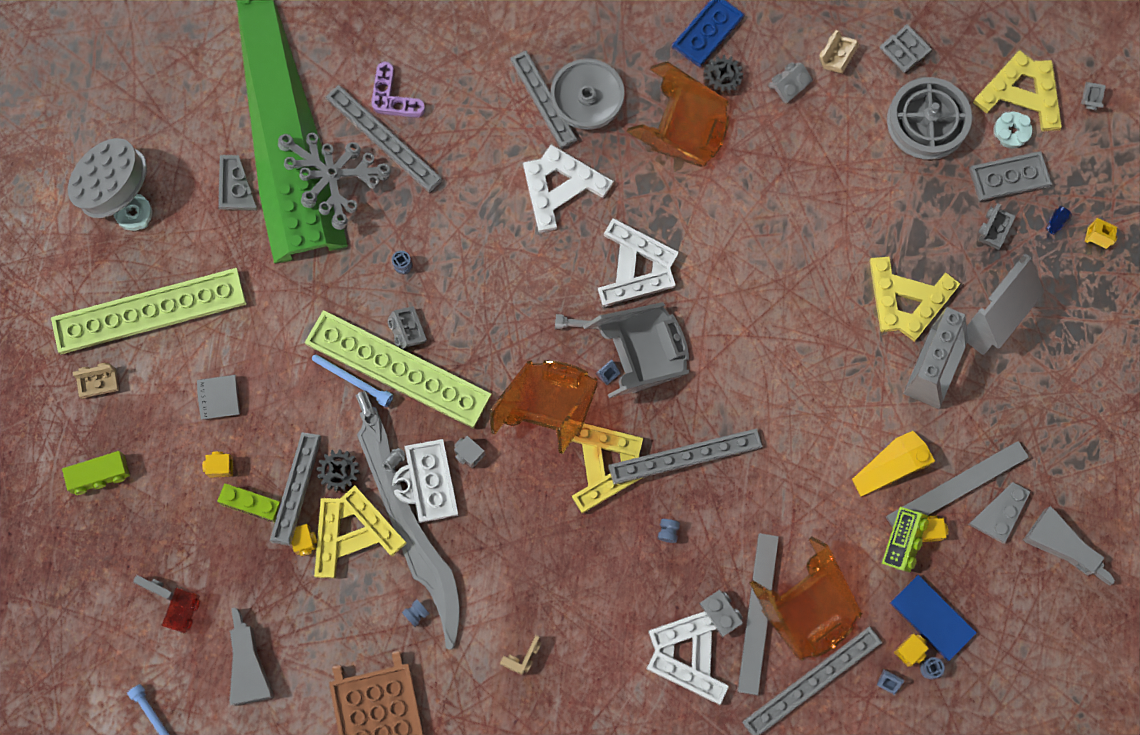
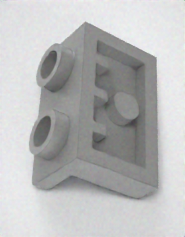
(406, 328)

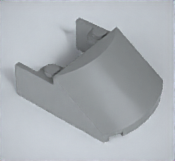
(1007, 308)
(647, 345)

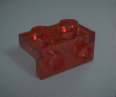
(181, 611)

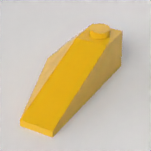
(898, 460)

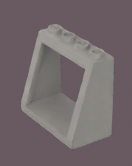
(938, 359)

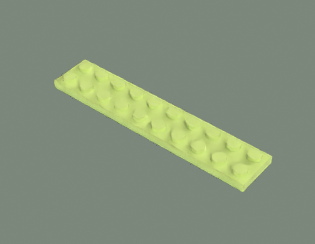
(148, 311)
(398, 369)

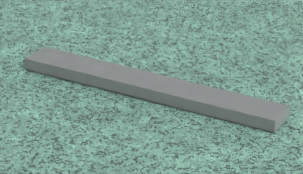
(384, 138)
(685, 456)
(965, 481)
(756, 620)
(812, 682)

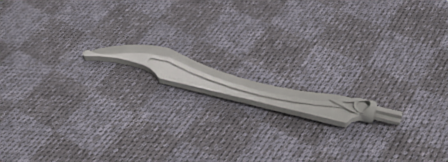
(420, 555)

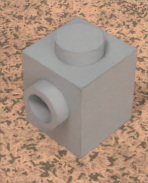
(468, 452)

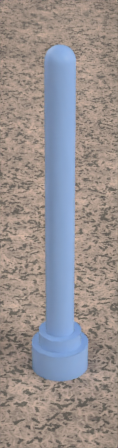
(383, 397)
(138, 695)

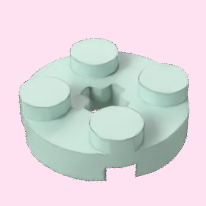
(1017, 120)
(140, 219)

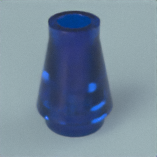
(1059, 218)

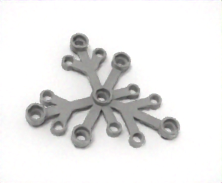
(312, 160)

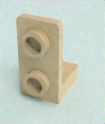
(513, 663)

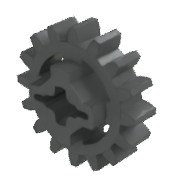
(727, 81)
(332, 475)

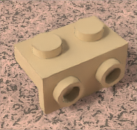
(838, 52)
(96, 380)

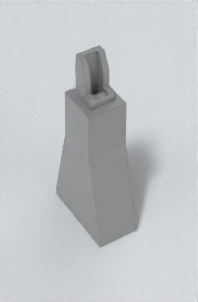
(1057, 538)
(248, 675)

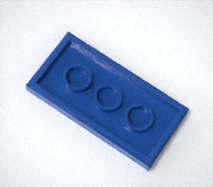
(707, 31)
(933, 618)

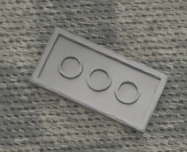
(1010, 176)

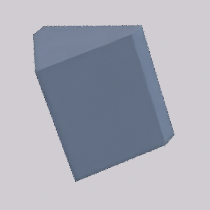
(608, 372)
(889, 682)

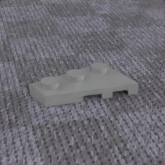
(233, 185)
(1001, 513)

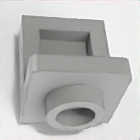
(1093, 95)

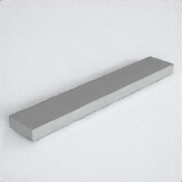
(542, 98)
(295, 489)

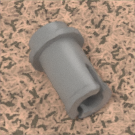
(397, 455)

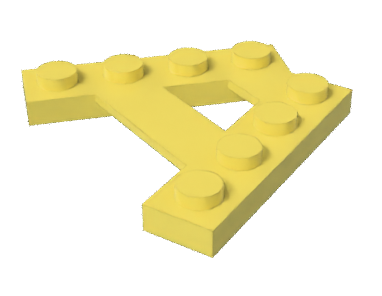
(1042, 101)
(888, 286)
(601, 486)
(332, 546)

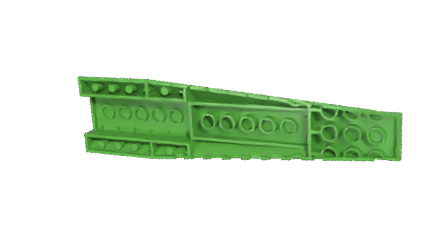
(276, 109)

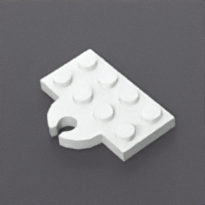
(427, 481)

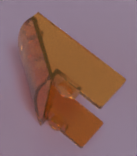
(692, 121)
(547, 396)
(816, 610)

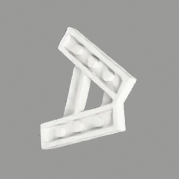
(580, 178)
(633, 243)
(697, 676)

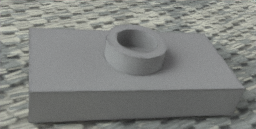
(154, 586)

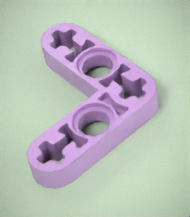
(388, 100)

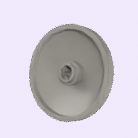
(587, 94)

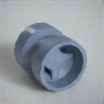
(404, 265)
(668, 530)
(415, 613)
(929, 670)

